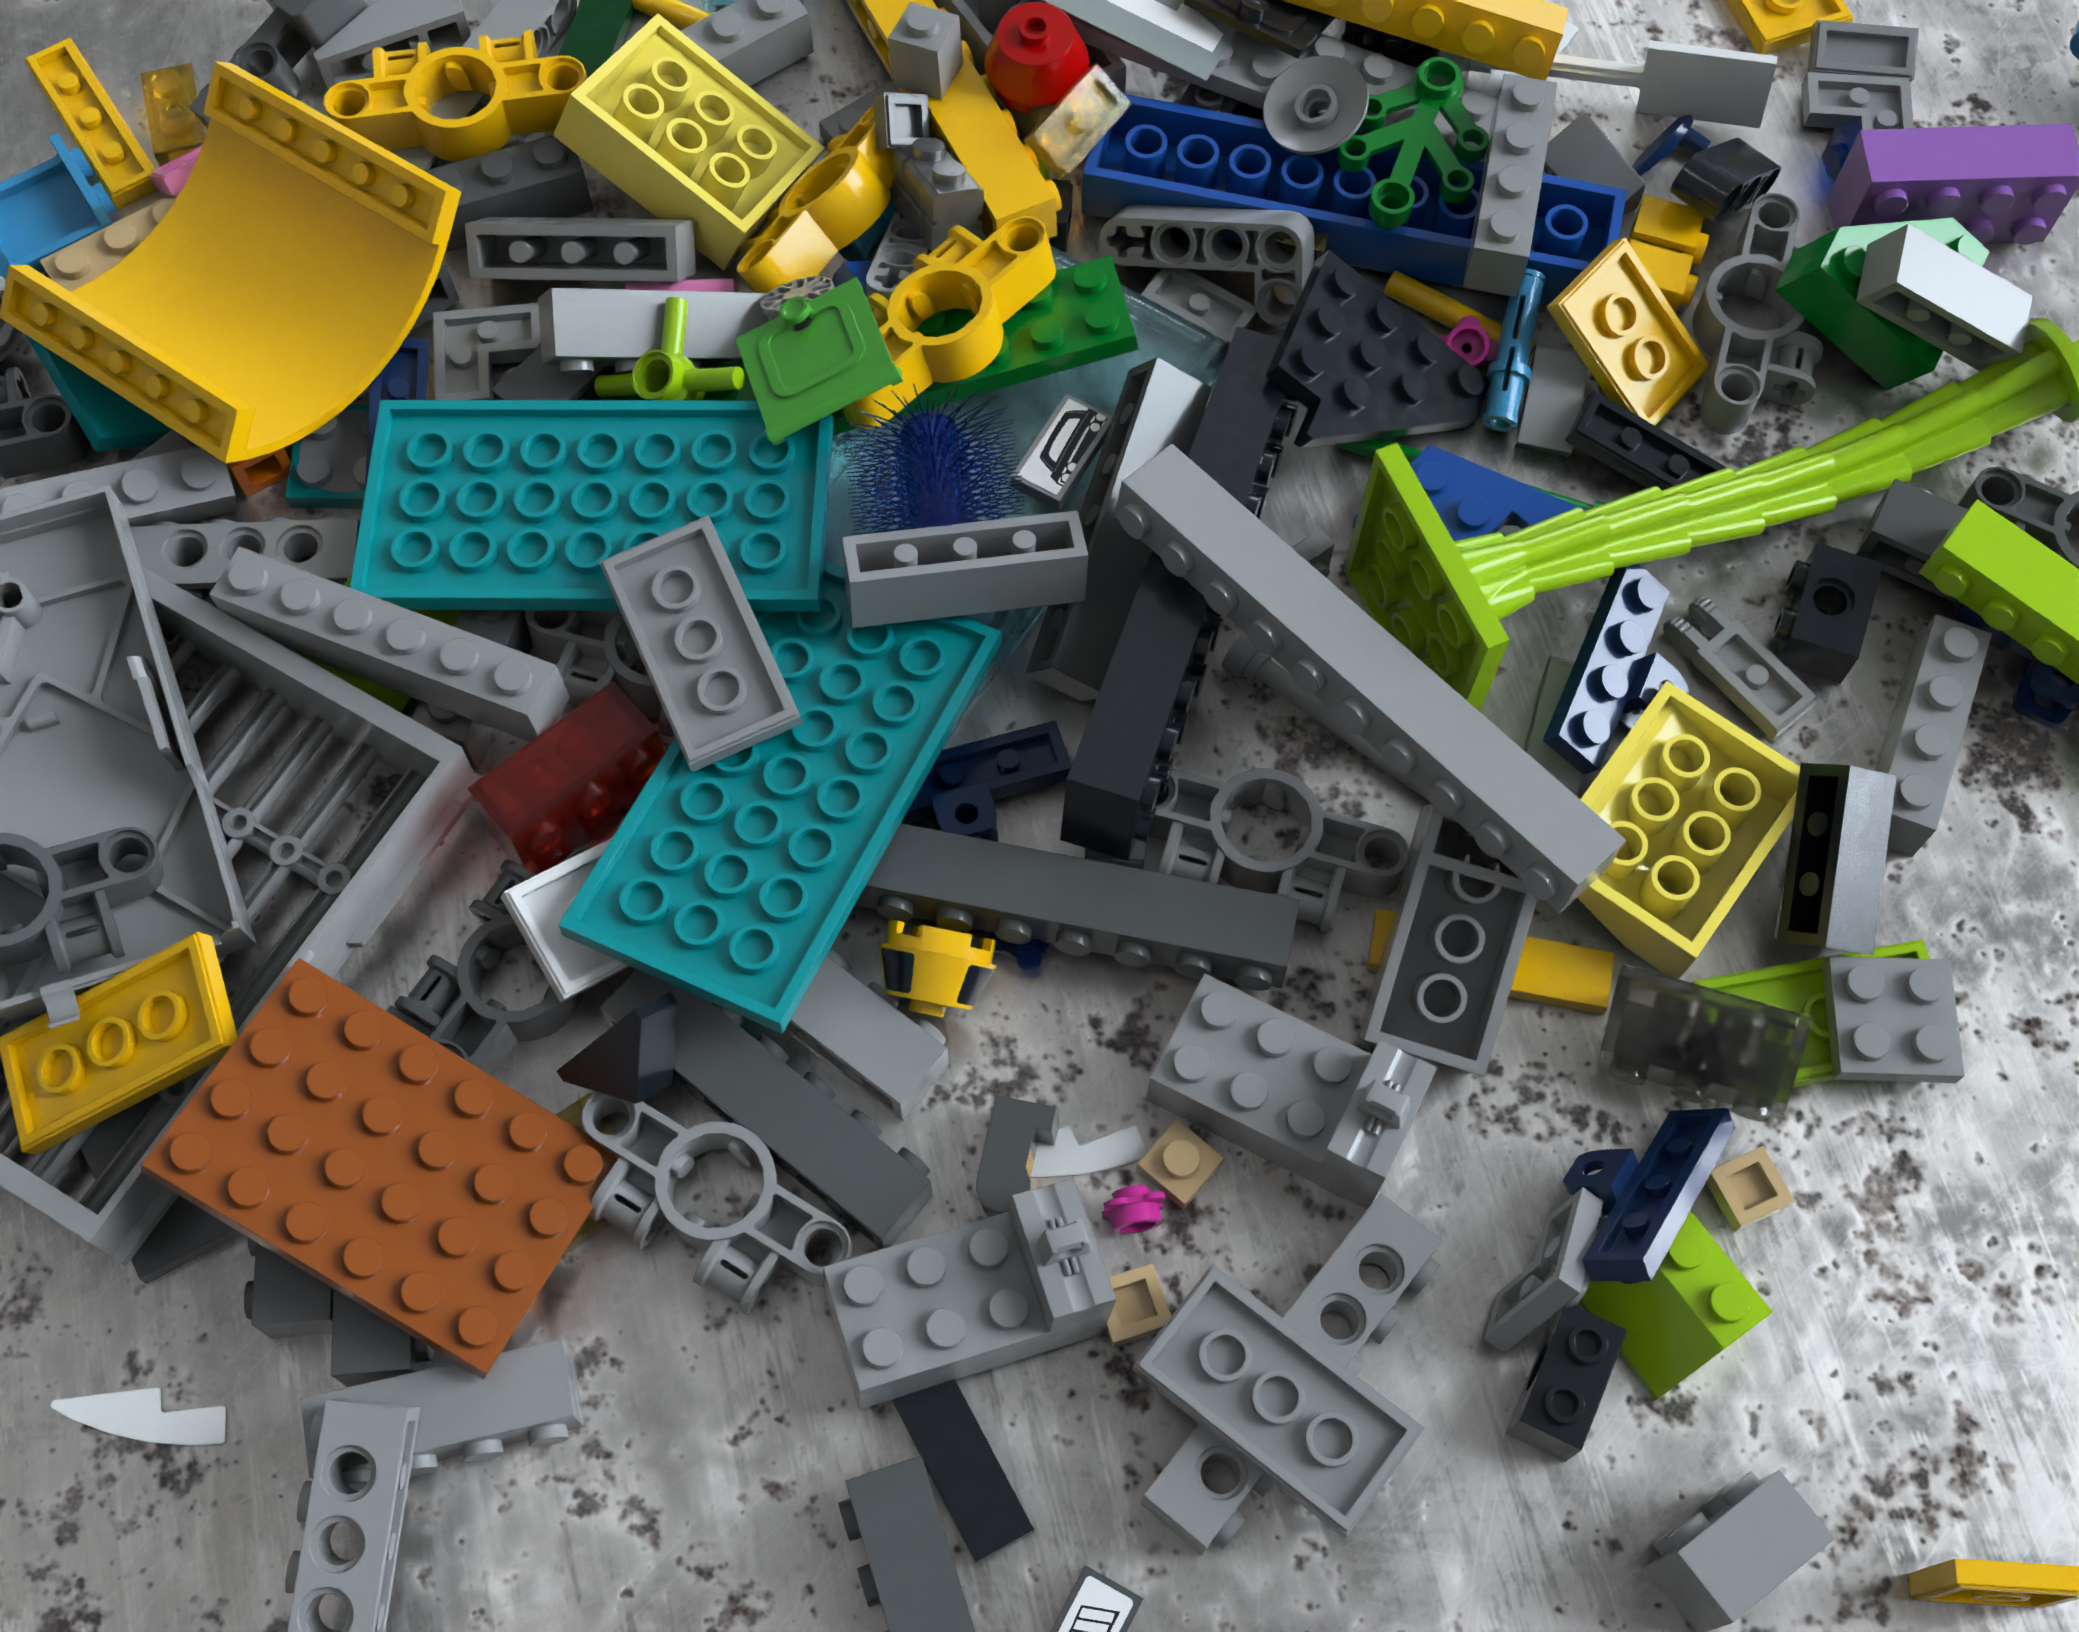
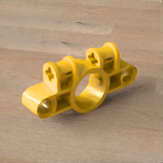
(407, 83)
(822, 210)
(961, 273)

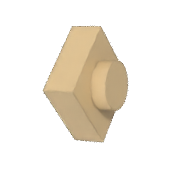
(1180, 1164)
(1749, 1189)
(1138, 1307)

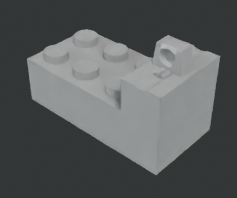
(1449, 949)
(1290, 1090)
(970, 1296)

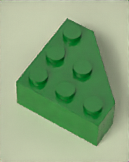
(1824, 288)

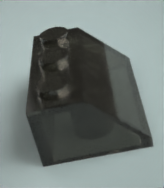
(1703, 1043)

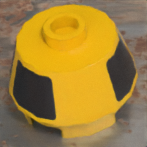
(935, 967)

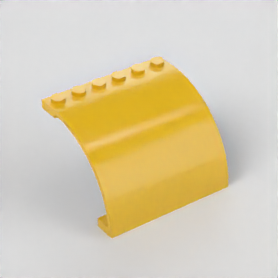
(264, 282)

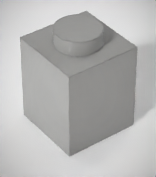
(925, 50)

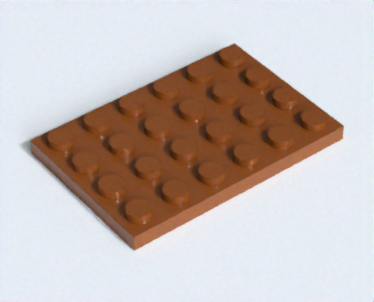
(384, 1167)

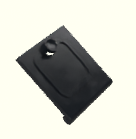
(1270, 21)

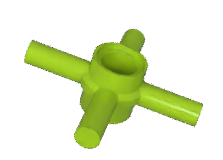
(668, 373)

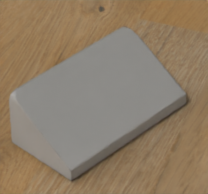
(1589, 156)

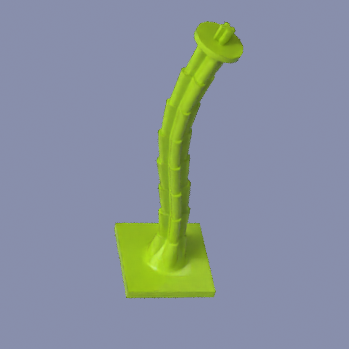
(1450, 594)

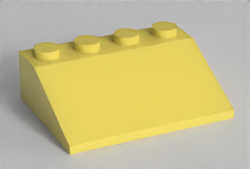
(686, 138)
(1697, 823)

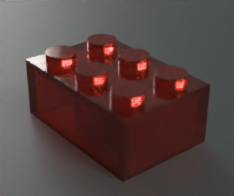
(570, 781)

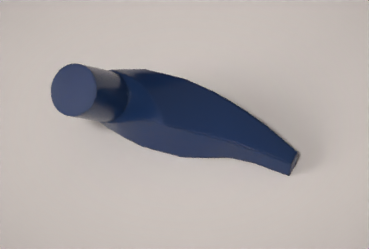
(1676, 134)

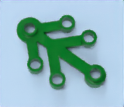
(1435, 88)

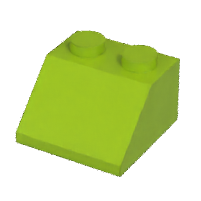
(1683, 1314)

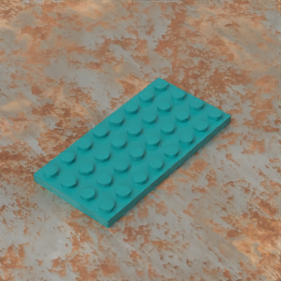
(532, 494)
(756, 861)

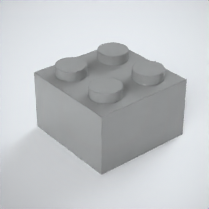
(1738, 1553)

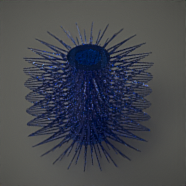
(933, 470)

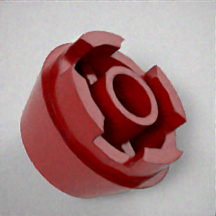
(1034, 56)

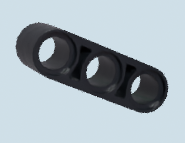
(1725, 179)

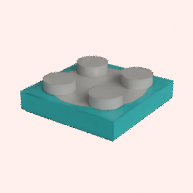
(331, 463)

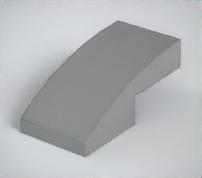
(1552, 400)

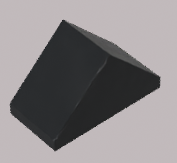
(632, 1056)

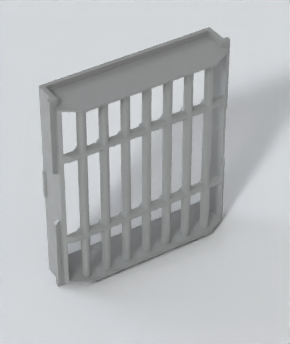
(337, 918)

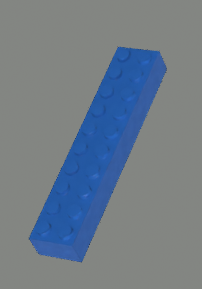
(1230, 161)

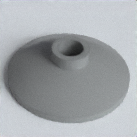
(1313, 86)

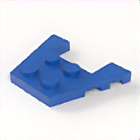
(1478, 499)

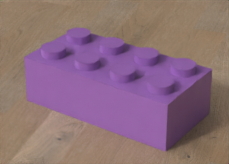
(1990, 179)

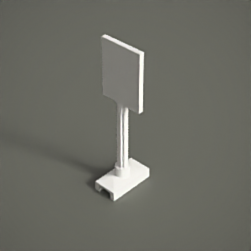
(1675, 80)

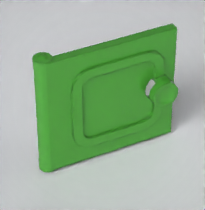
(818, 368)

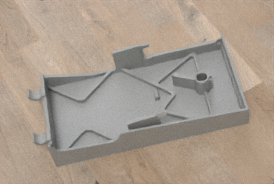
(98, 745)

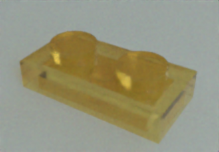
(170, 120)
(1078, 121)

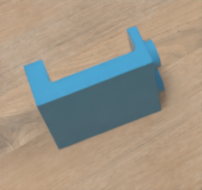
(50, 208)

